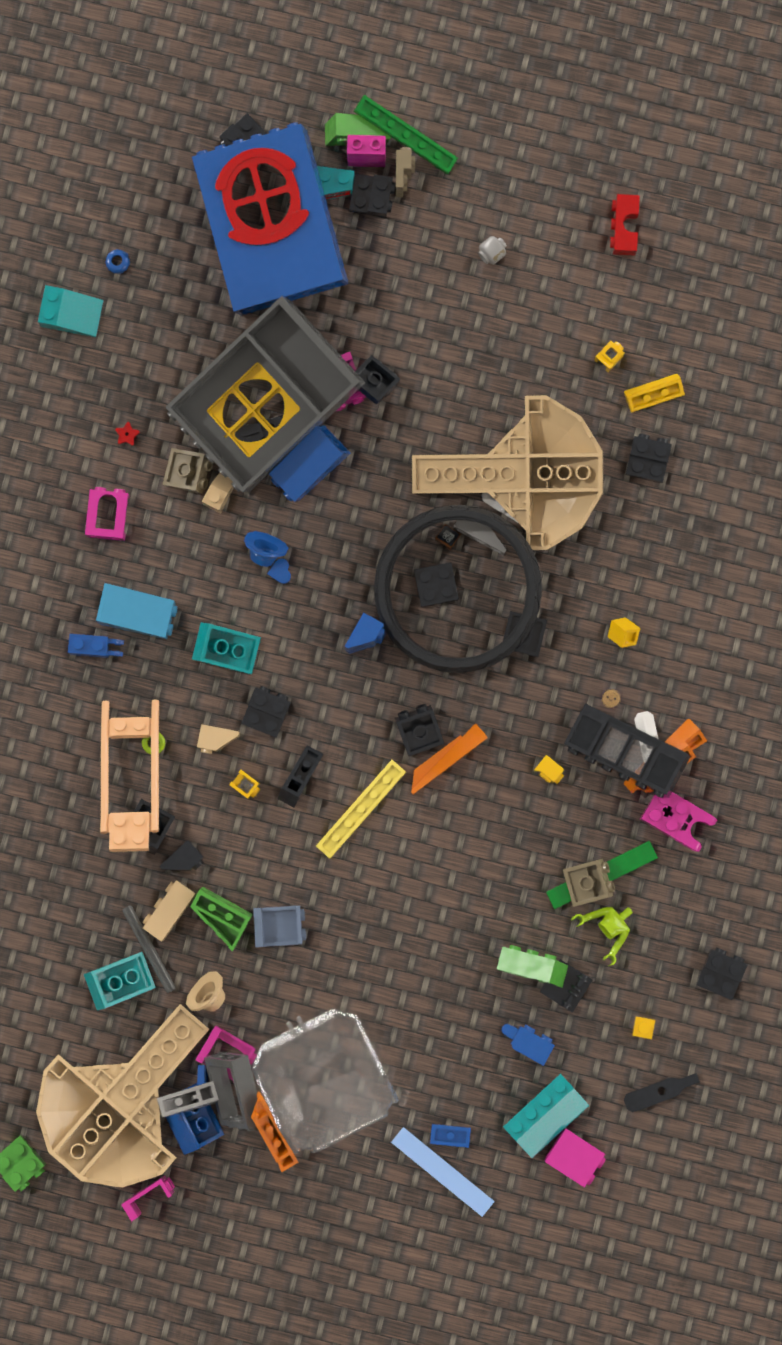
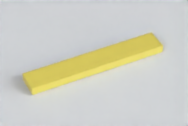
(360, 809)

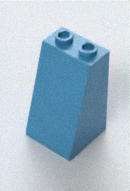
(136, 611)

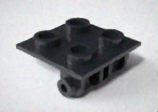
(572, 991)

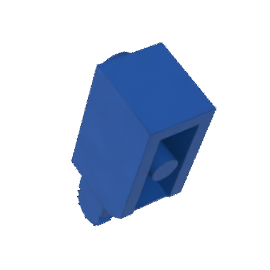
(93, 646)
(528, 1043)

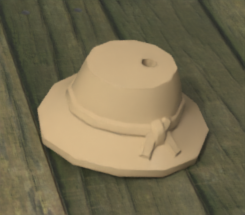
(207, 993)

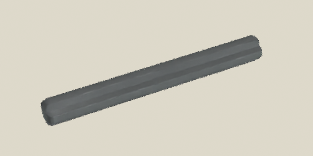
(149, 949)

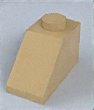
(218, 493)
(215, 738)

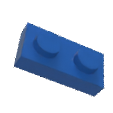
(450, 1135)

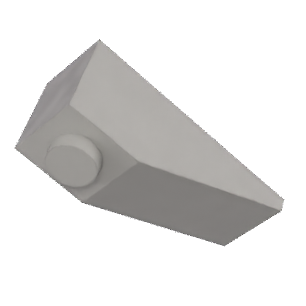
(481, 534)
(188, 1099)

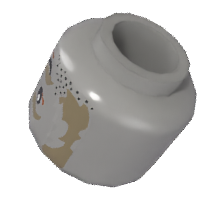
(492, 250)

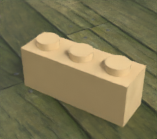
(168, 910)

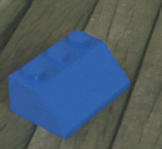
(365, 635)
(195, 1128)

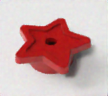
(127, 429)

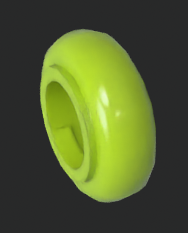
(146, 747)

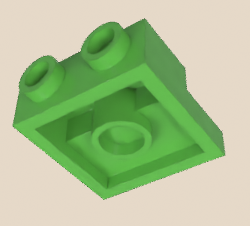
(19, 1164)

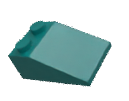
(70, 311)
(226, 648)
(119, 981)

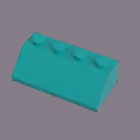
(546, 1116)

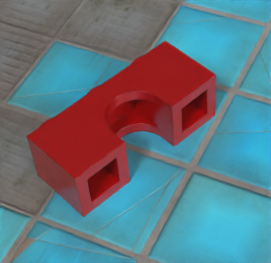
(624, 241)

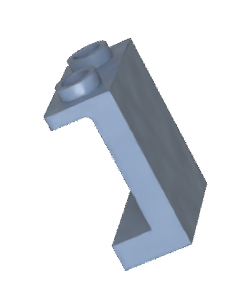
(279, 926)

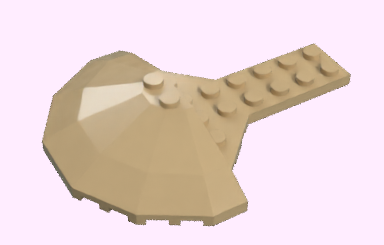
(540, 472)
(107, 1117)

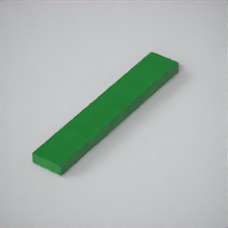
(405, 134)
(618, 867)

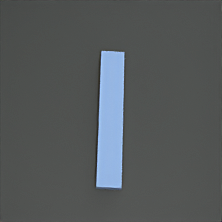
(442, 1171)

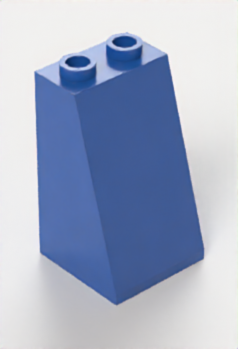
(309, 463)

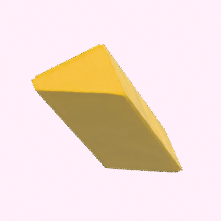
(654, 392)

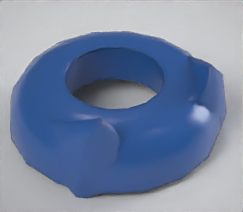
(120, 268)

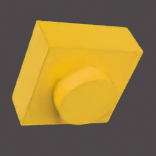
(643, 1027)

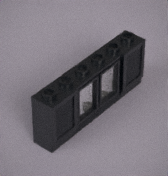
(626, 751)

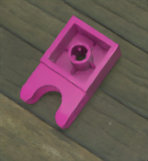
(681, 820)

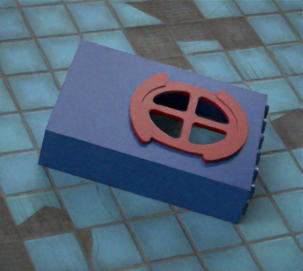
(284, 258)

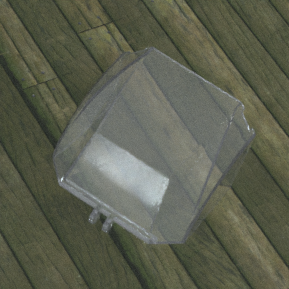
(323, 1081)

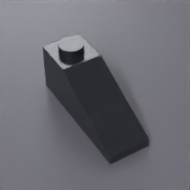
(300, 776)

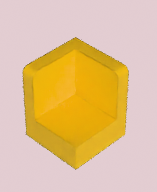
(623, 632)

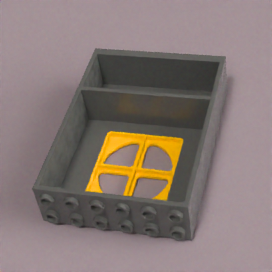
(298, 364)

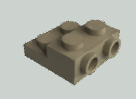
(404, 167)
(187, 471)
(589, 882)

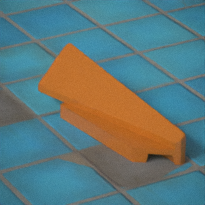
(686, 739)
(447, 757)
(272, 1136)

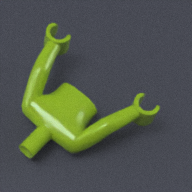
(611, 925)

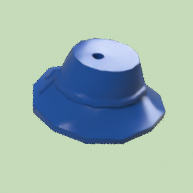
(264, 548)

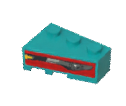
(336, 182)

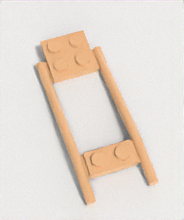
(129, 829)

